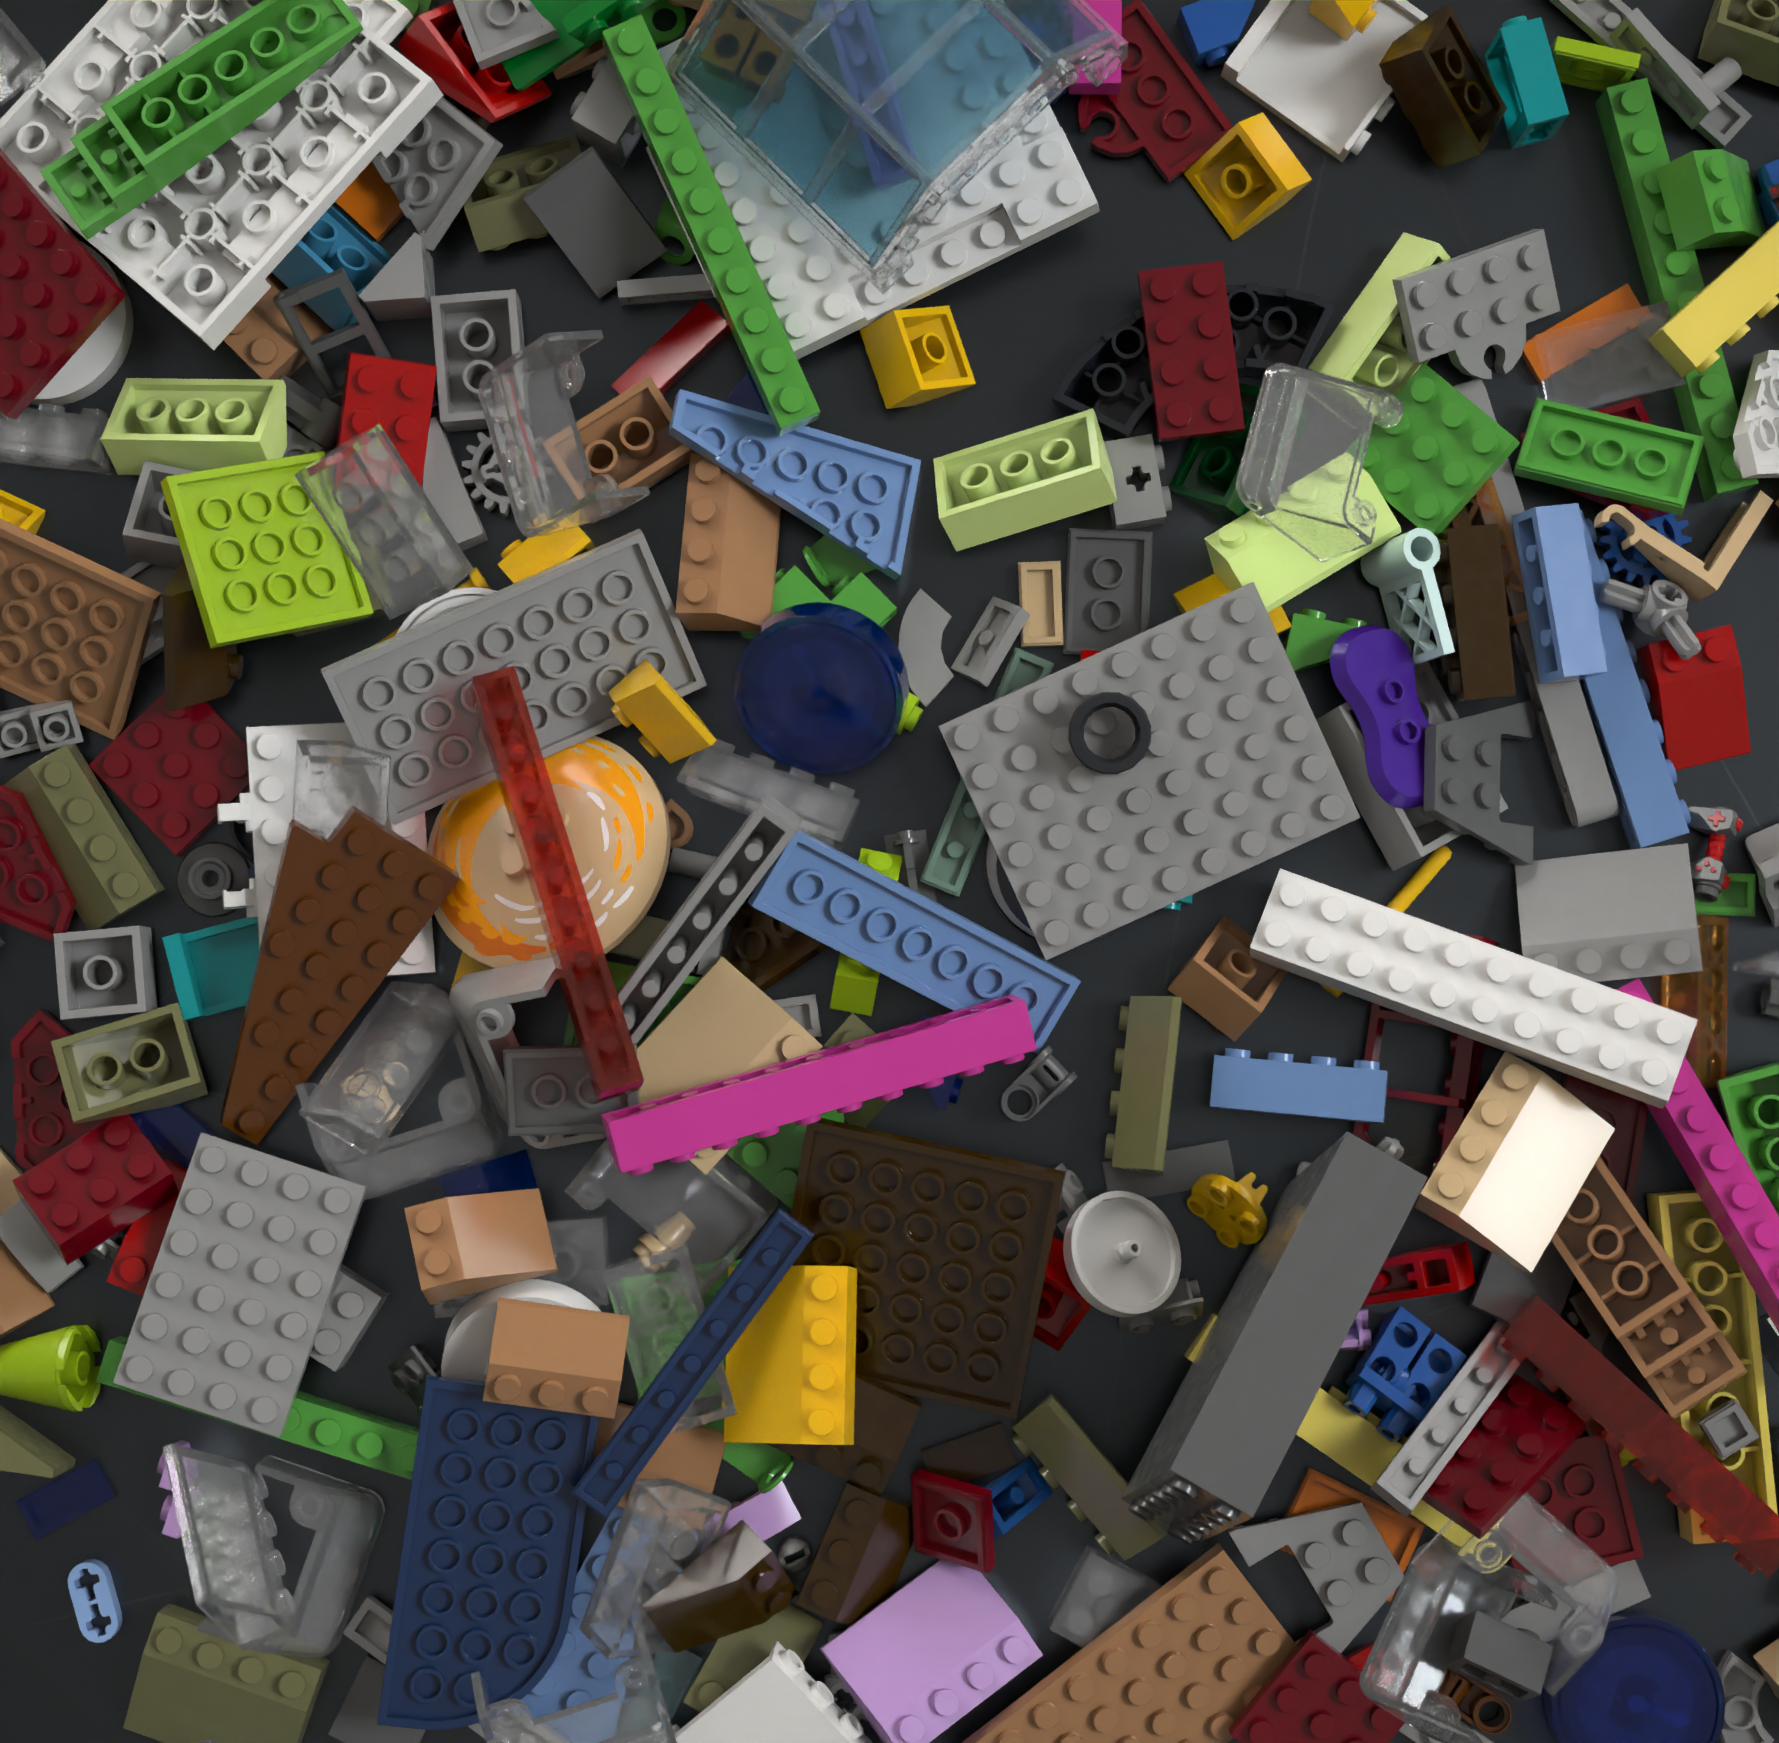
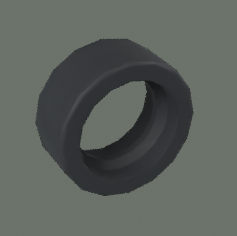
(1138, 748)

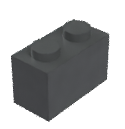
(1499, 1655)

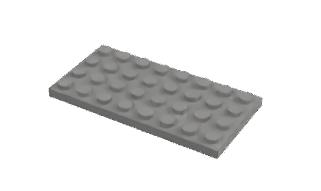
(570, 642)

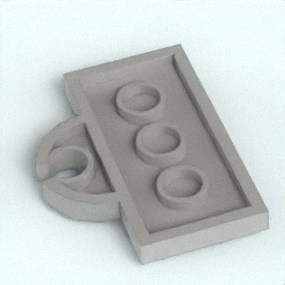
(1478, 303)

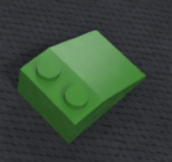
(1710, 200)

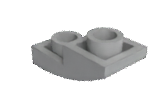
(38, 726)
(34, 1249)

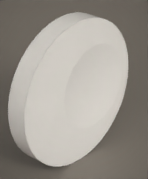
(1122, 1254)

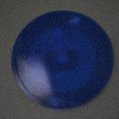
(821, 687)
(1640, 1688)

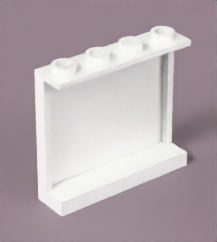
(1315, 76)
(774, 1706)

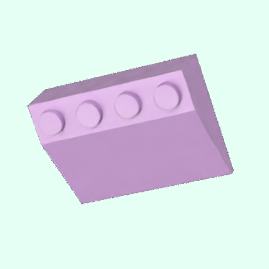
(930, 1653)

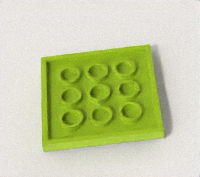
(261, 552)

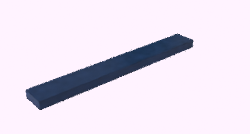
(692, 1363)

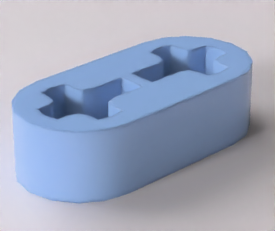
(85, 1603)

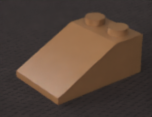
(479, 1242)

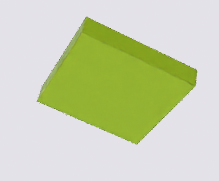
(1592, 64)

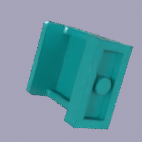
(213, 967)

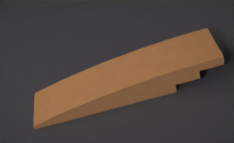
(1644, 1296)

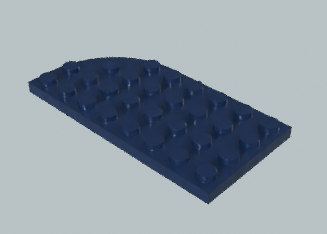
(483, 1554)

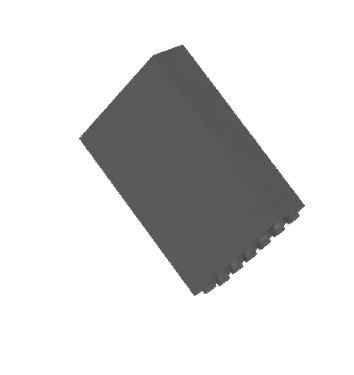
(1273, 1342)

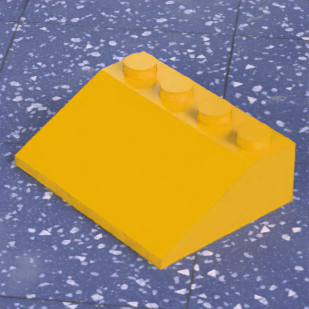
(797, 1362)

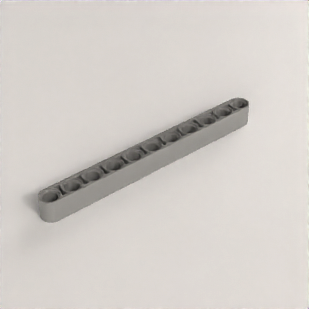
(1558, 705)

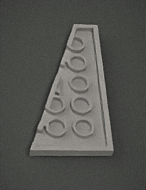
(437, 168)

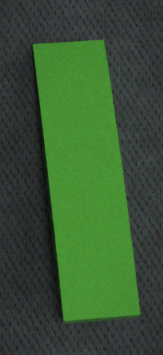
(194, 106)

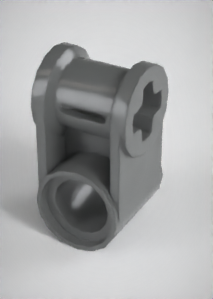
(1037, 1085)

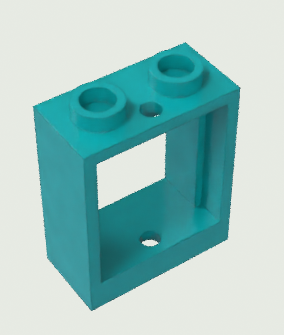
(1526, 81)

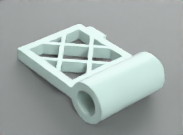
(1401, 568)

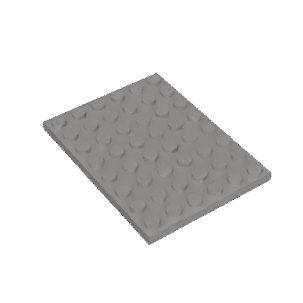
(1222, 787)

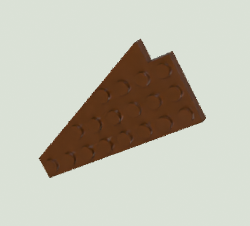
(329, 940)

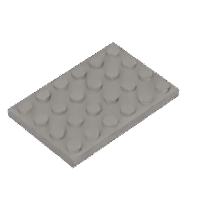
(240, 1285)

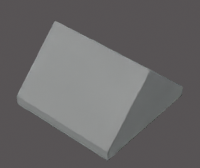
(402, 285)

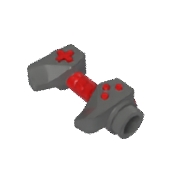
(1709, 873)

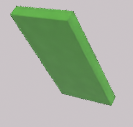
(1609, 456)

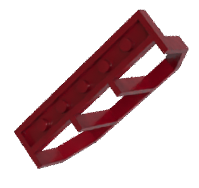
(1460, 1086)

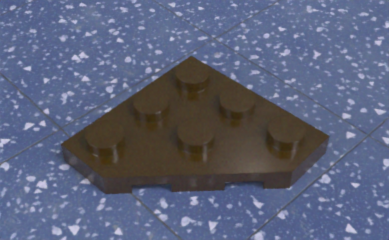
(766, 947)

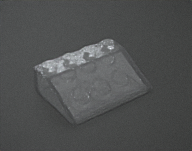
(742, 782)
(230, 1545)

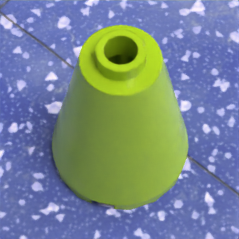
(52, 1368)

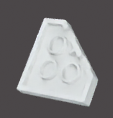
(1758, 420)

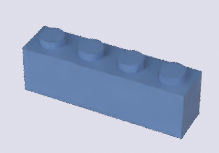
(1559, 593)
(1299, 1088)

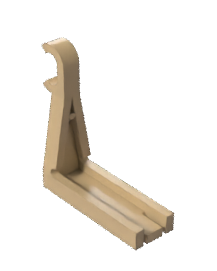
(1681, 567)

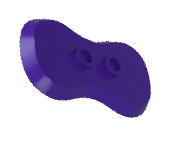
(1378, 682)

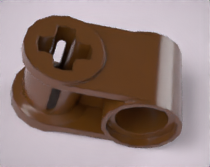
(1470, 1697)

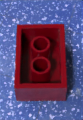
(96, 1187)

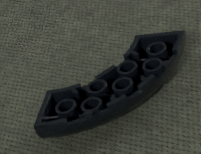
(1114, 373)

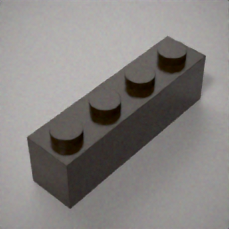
(1476, 613)

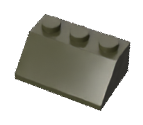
(497, 203)

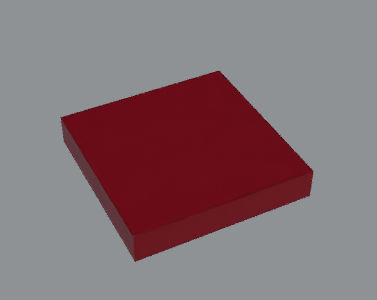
(953, 1520)

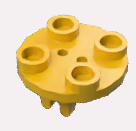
(1230, 1208)

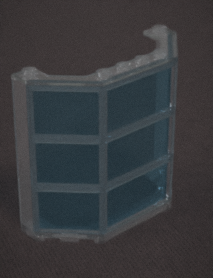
(882, 104)

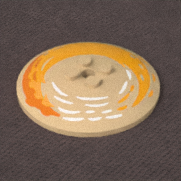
(616, 837)

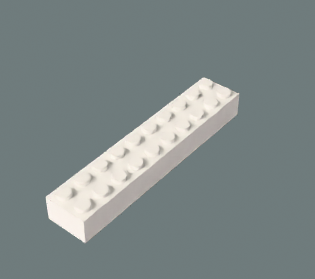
(1473, 988)

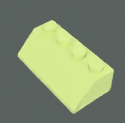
(1370, 338)
(196, 423)
(1023, 480)
(1281, 569)

